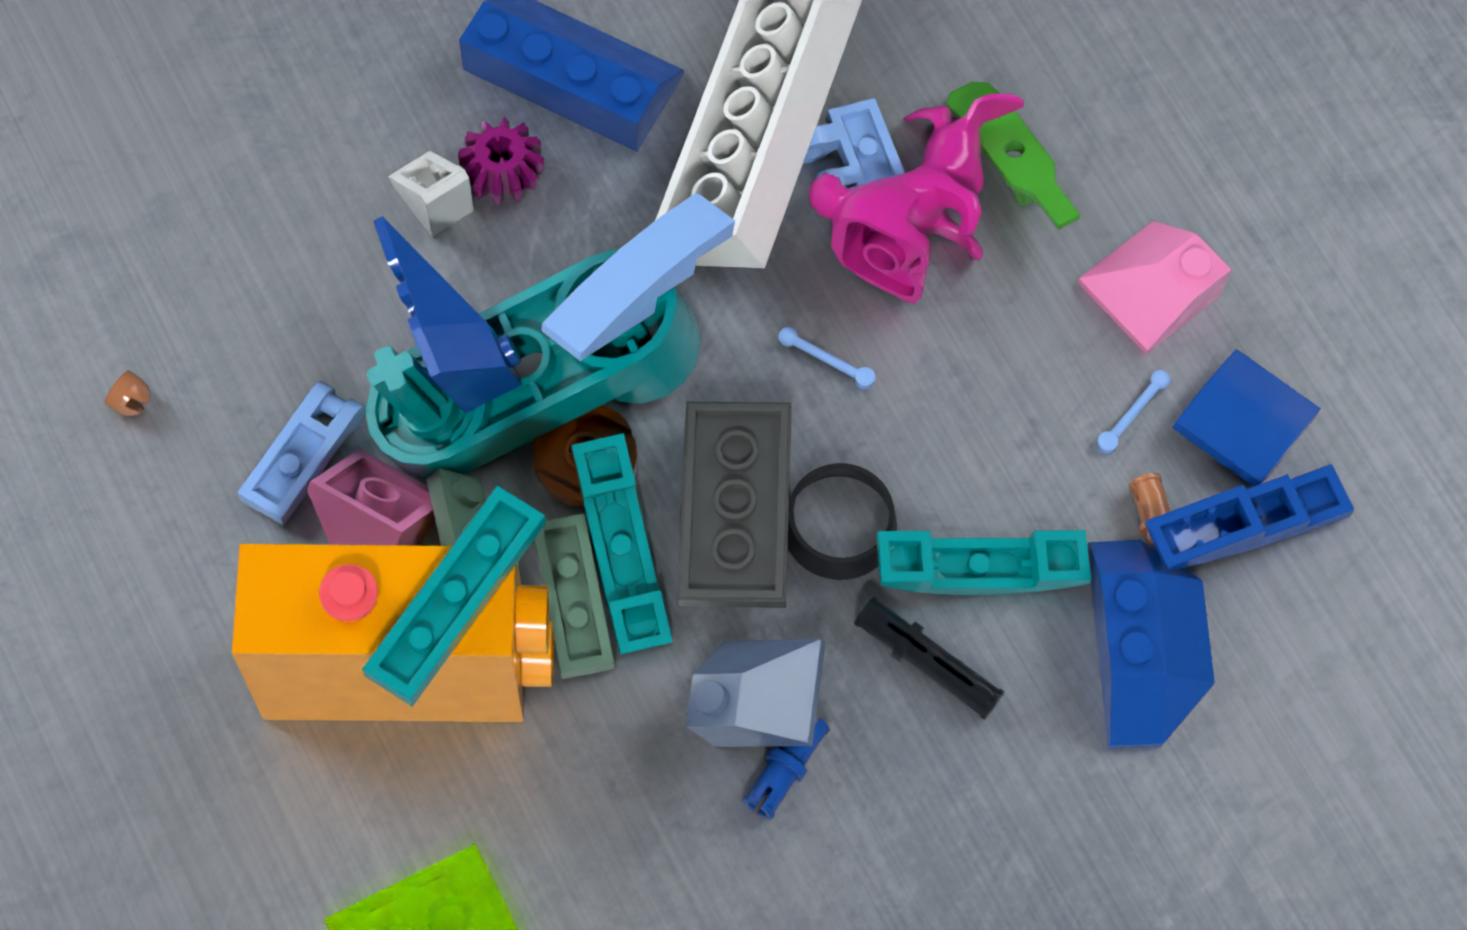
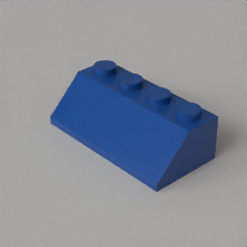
(569, 68)

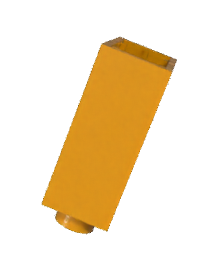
(311, 665)

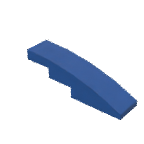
(1249, 518)

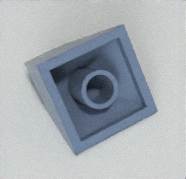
(757, 693)

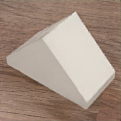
(434, 191)

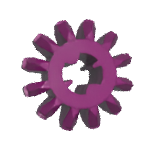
(499, 145)

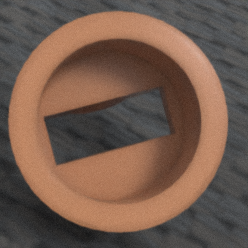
(126, 393)

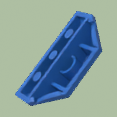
(1148, 642)

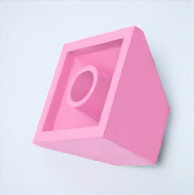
(1156, 282)
(371, 503)

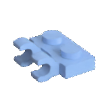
(861, 141)

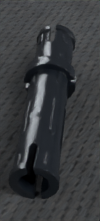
(927, 656)

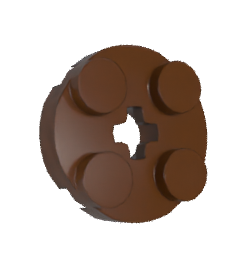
(553, 456)

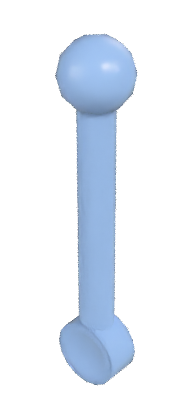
(863, 377)
(1108, 440)

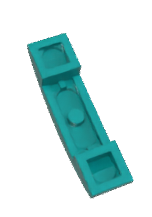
(621, 544)
(983, 565)

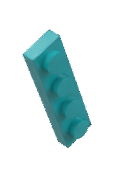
(454, 596)

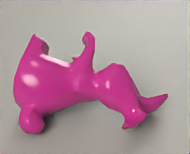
(885, 222)

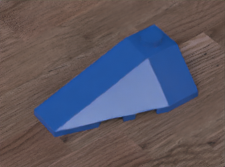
(451, 336)

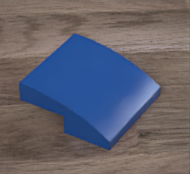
(1246, 418)

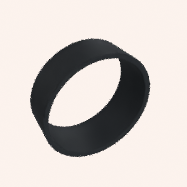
(828, 566)

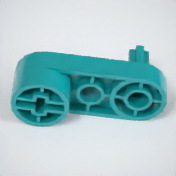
(428, 430)

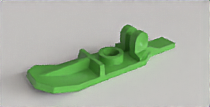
(1028, 174)

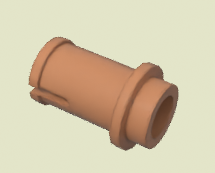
(1149, 499)

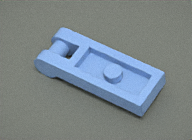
(300, 453)

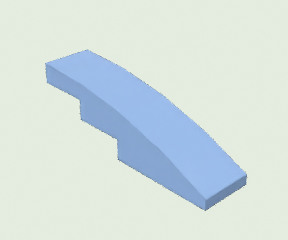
(634, 277)

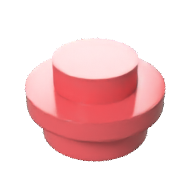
(348, 593)

